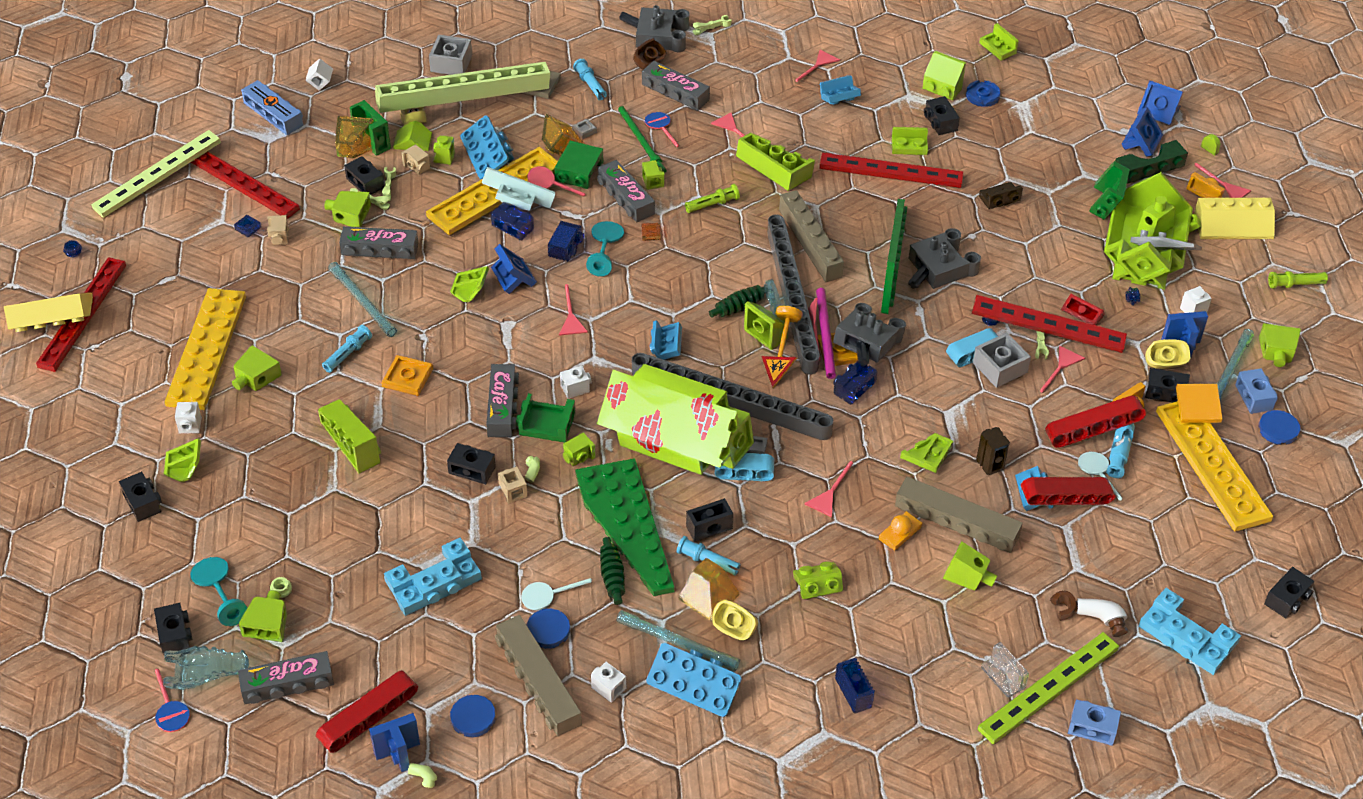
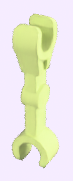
(701, 27)
(388, 183)
(380, 201)
(1041, 345)

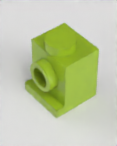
(444, 150)
(652, 175)
(578, 449)

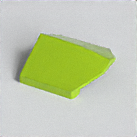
(413, 134)
(469, 283)
(182, 461)

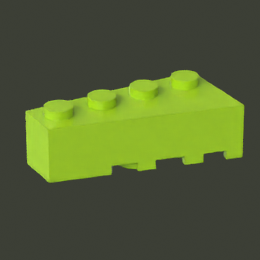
(774, 162)
(350, 435)

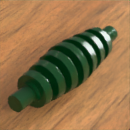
(736, 302)
(612, 570)

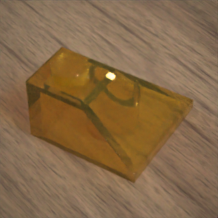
(557, 135)
(352, 136)
(707, 588)

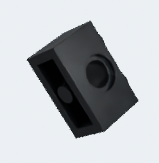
(941, 115)
(364, 175)
(1162, 384)
(471, 463)
(140, 496)
(709, 520)
(1289, 593)
(172, 627)

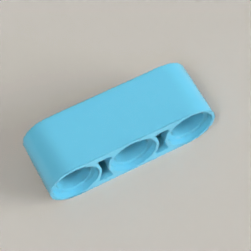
(963, 350)
(751, 468)

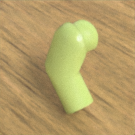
(534, 467)
(424, 772)

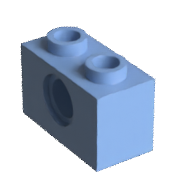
(1256, 391)
(1083, 725)

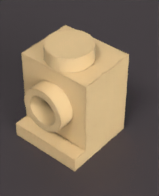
(416, 159)
(278, 229)
(512, 484)

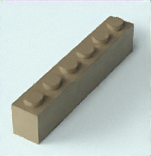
(811, 236)
(958, 514)
(539, 676)

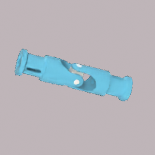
(1120, 451)

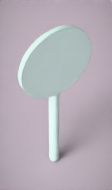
(1096, 464)
(540, 595)

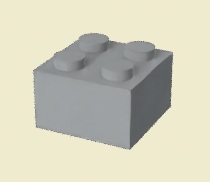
(450, 55)
(1001, 359)

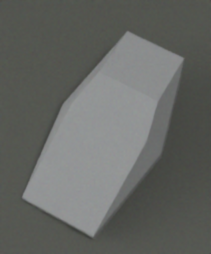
(1163, 243)

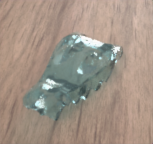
(201, 665)

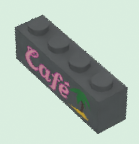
(675, 85)
(626, 191)
(378, 242)
(501, 400)
(285, 677)

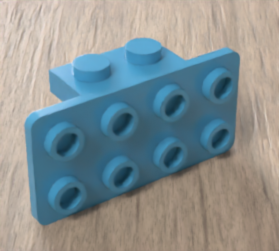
(486, 146)
(694, 679)

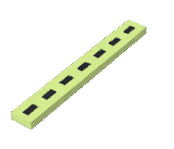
(155, 173)

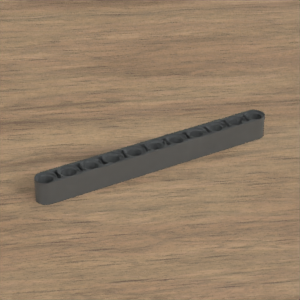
(793, 293)
(758, 404)

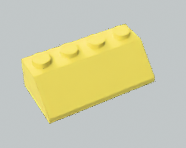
(1236, 218)
(47, 311)

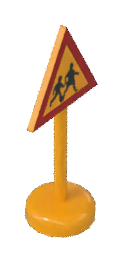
(778, 366)

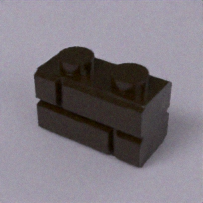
(992, 450)

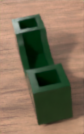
(1170, 157)

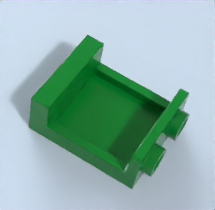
(378, 130)
(578, 164)
(1113, 186)
(546, 419)

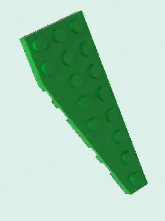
(894, 256)
(621, 507)

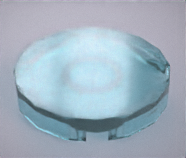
(772, 295)

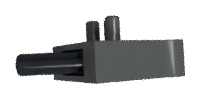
(659, 25)

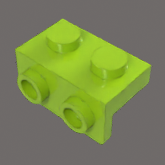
(1000, 43)
(818, 580)

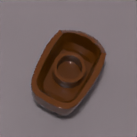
(649, 52)

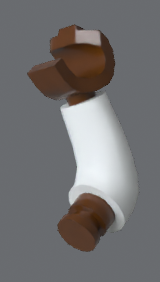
(1108, 611)

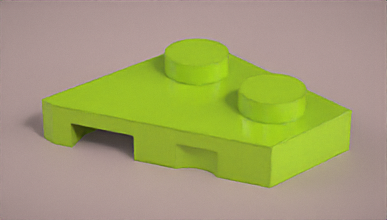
(929, 452)

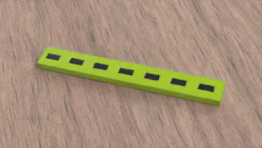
(1047, 688)

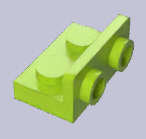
(909, 140)

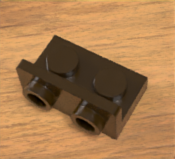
(1001, 195)

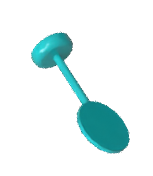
(606, 232)
(211, 572)

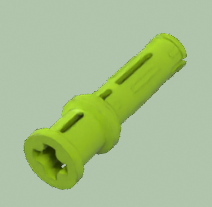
(719, 196)
(1289, 279)

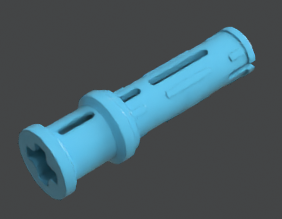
(587, 74)
(352, 343)
(698, 553)

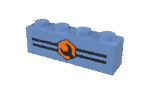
(272, 107)

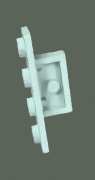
(517, 191)

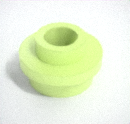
(279, 583)

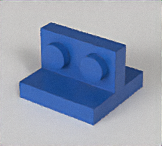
(1161, 101)
(1143, 133)
(511, 270)
(1186, 327)
(394, 739)

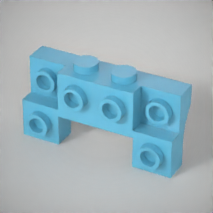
(436, 581)
(1186, 636)

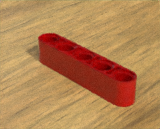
(1095, 421)
(1067, 491)
(366, 711)

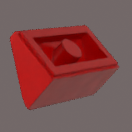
(1083, 310)

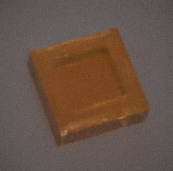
(650, 231)

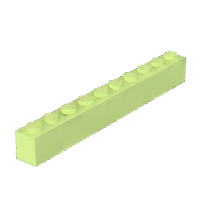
(462, 87)

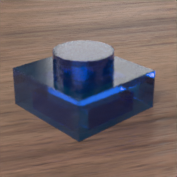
(247, 225)

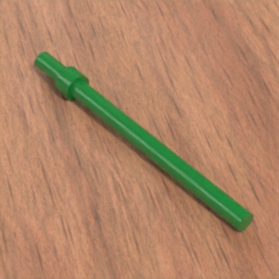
(653, 156)

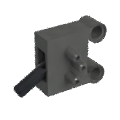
(939, 260)
(868, 336)

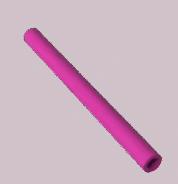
(825, 333)

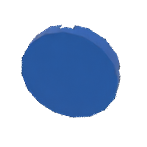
(983, 93)
(1279, 427)
(549, 627)
(472, 715)

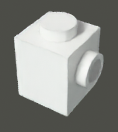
(319, 74)
(1195, 300)
(575, 382)
(188, 417)
(608, 681)

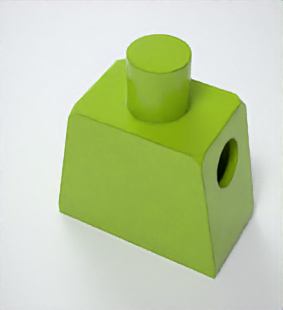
(349, 207)
(1157, 217)
(1278, 343)
(255, 369)
(969, 568)
(265, 618)

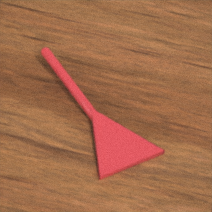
(823, 58)
(728, 123)
(1233, 190)
(812, 312)
(572, 324)
(1066, 359)
(823, 502)

